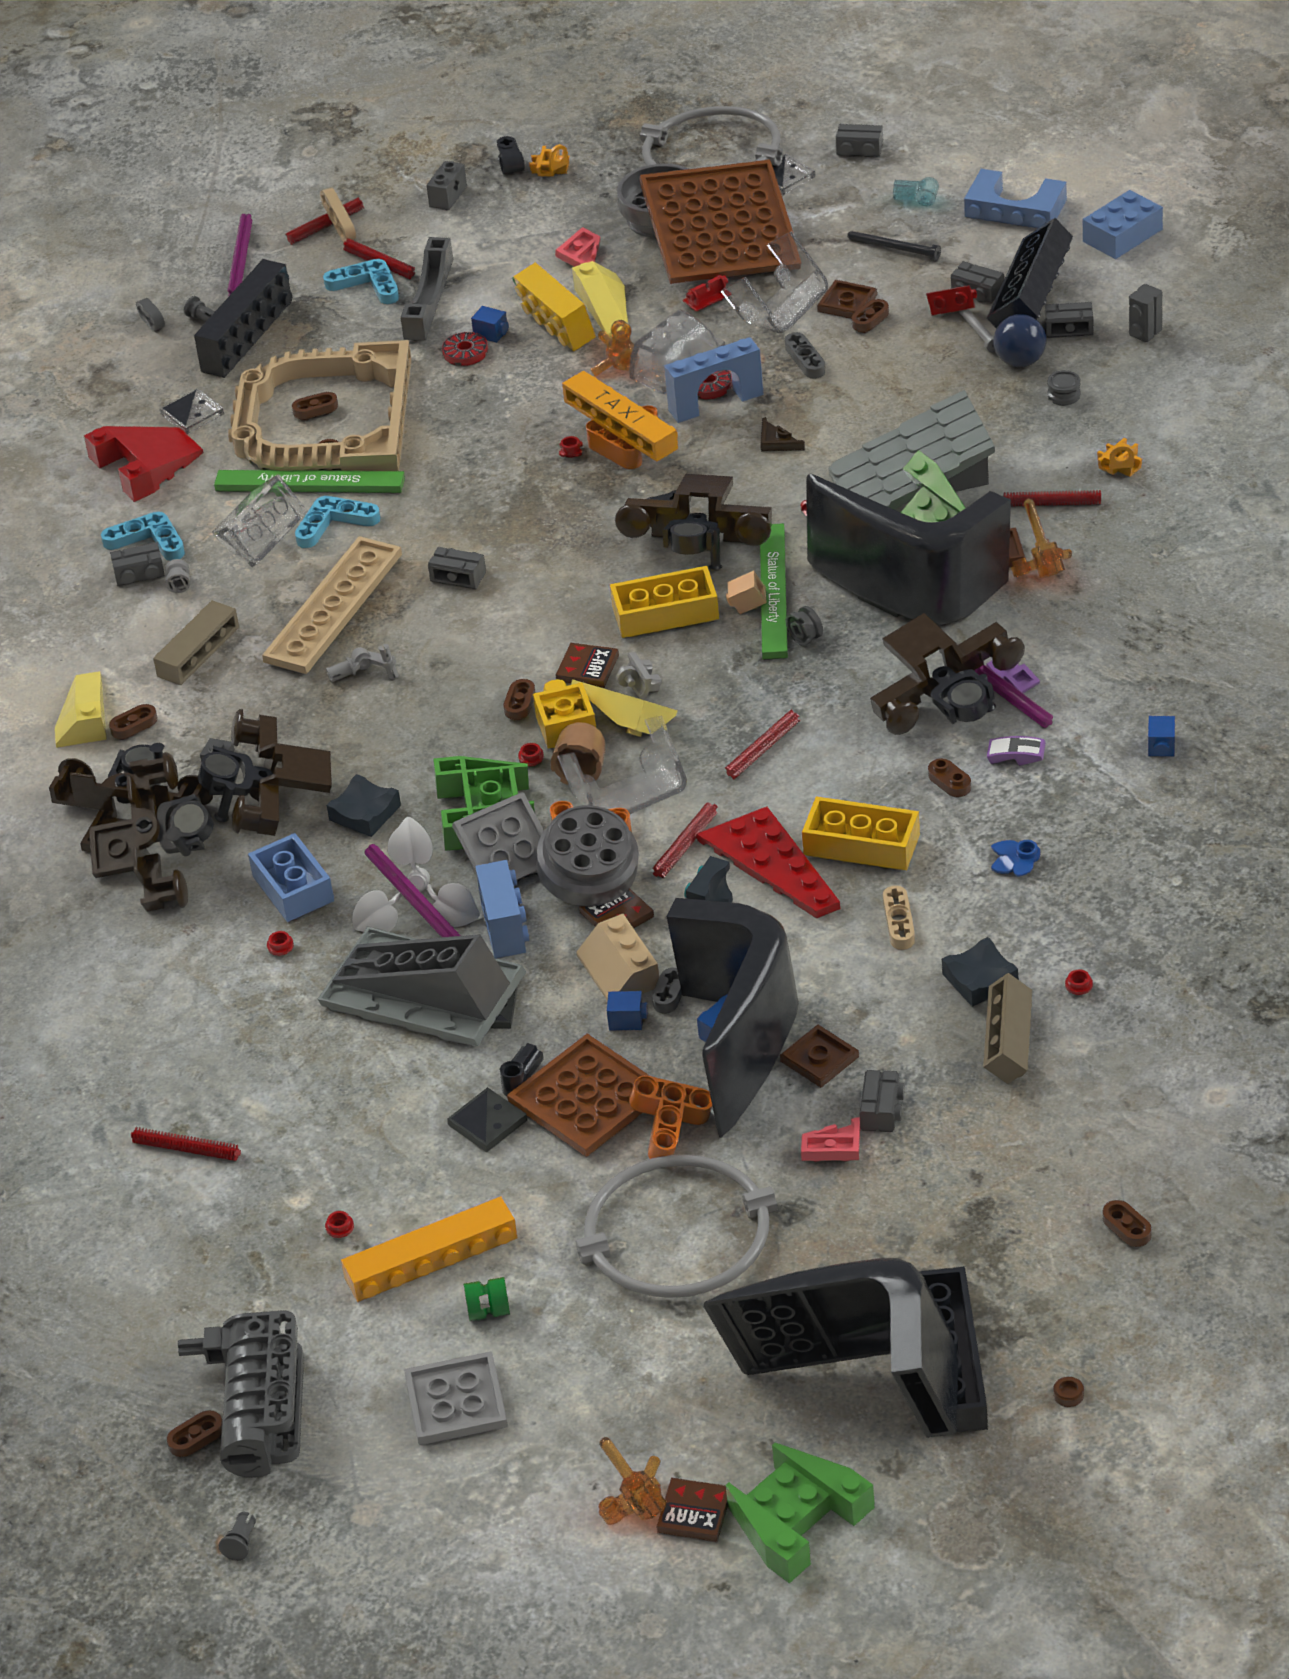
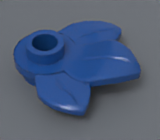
(1015, 857)

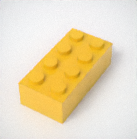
(554, 307)
(664, 601)
(861, 833)

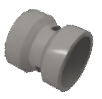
(177, 576)

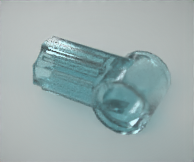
(921, 191)

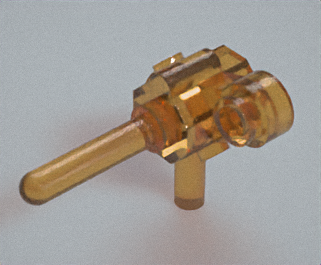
(618, 348)
(1046, 554)
(639, 1489)

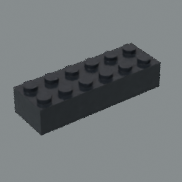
(1031, 273)
(243, 318)
(952, 1295)

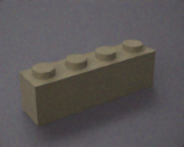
(196, 642)
(1008, 1028)

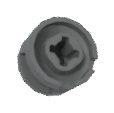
(1064, 387)
(804, 625)

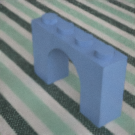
(985, 203)
(686, 376)

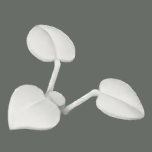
(413, 845)

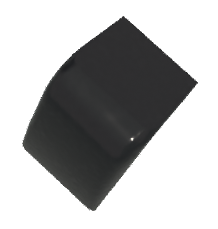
(907, 562)
(747, 956)
(846, 1316)

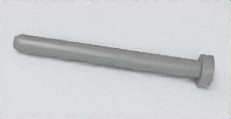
(979, 328)

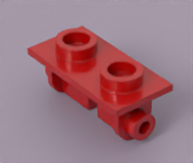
(701, 297)
(951, 300)

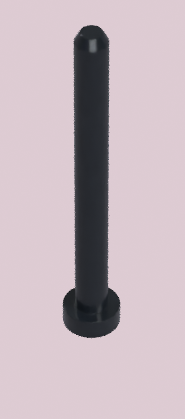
(933, 252)

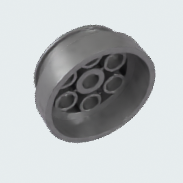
(632, 201)
(580, 871)

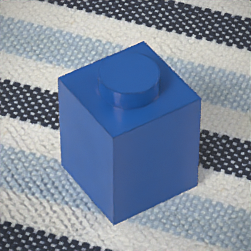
(490, 323)
(1161, 736)
(626, 1010)

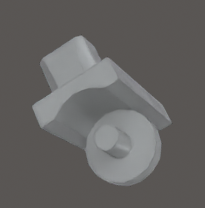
(638, 676)

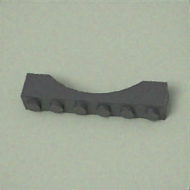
(419, 314)

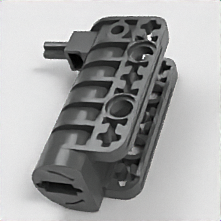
(255, 1398)

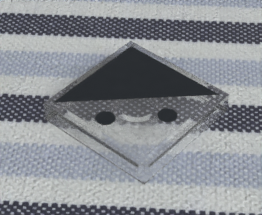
(792, 174)
(191, 411)

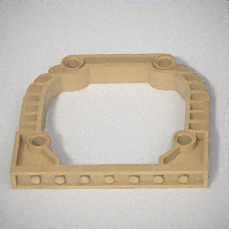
(367, 361)

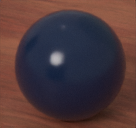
(1019, 340)

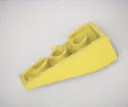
(601, 293)
(626, 710)
(82, 713)

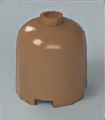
(587, 745)

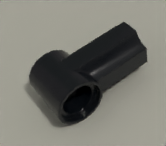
(520, 1067)

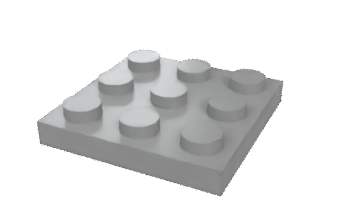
(502, 833)
(455, 1398)

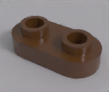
(870, 315)
(315, 405)
(519, 699)
(133, 721)
(949, 777)
(1130, 1227)
(192, 1434)

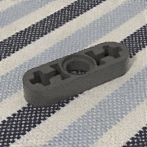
(815, 371)

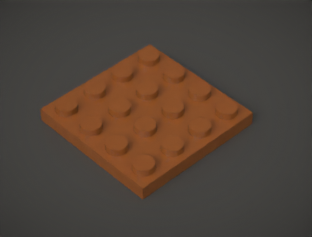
(581, 1095)

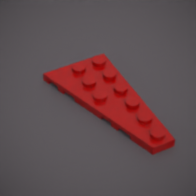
(769, 854)

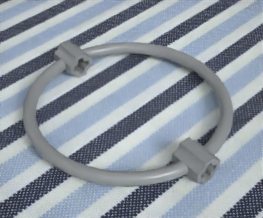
(658, 134)
(756, 1202)

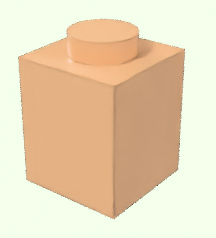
(746, 592)

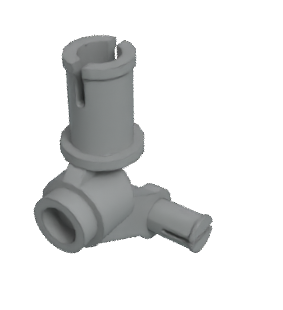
(362, 660)

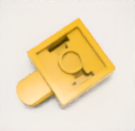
(560, 707)

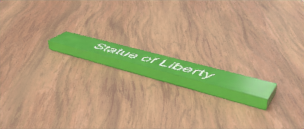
(313, 480)
(775, 609)

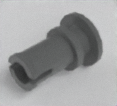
(197, 309)
(236, 1541)

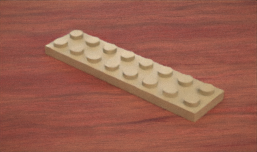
(332, 605)

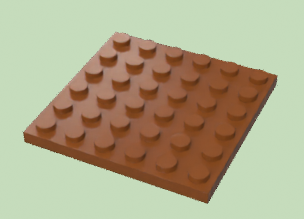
(716, 219)

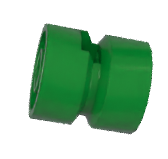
(497, 1297)

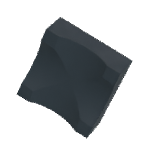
(364, 806)
(710, 882)
(976, 970)

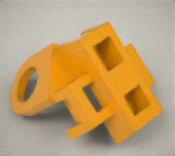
(550, 161)
(1115, 460)

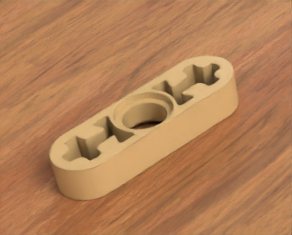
(337, 214)
(895, 926)

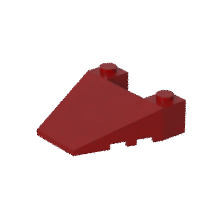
(151, 451)

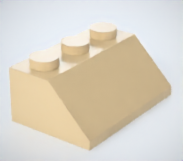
(618, 958)

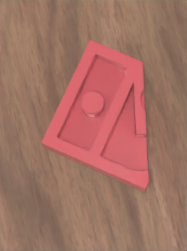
(579, 248)
(832, 1143)

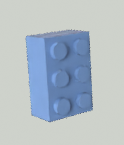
(1122, 224)
(291, 877)
(502, 909)

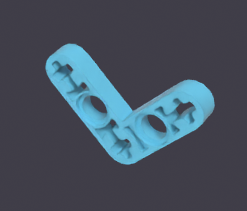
(368, 271)
(331, 508)
(150, 525)

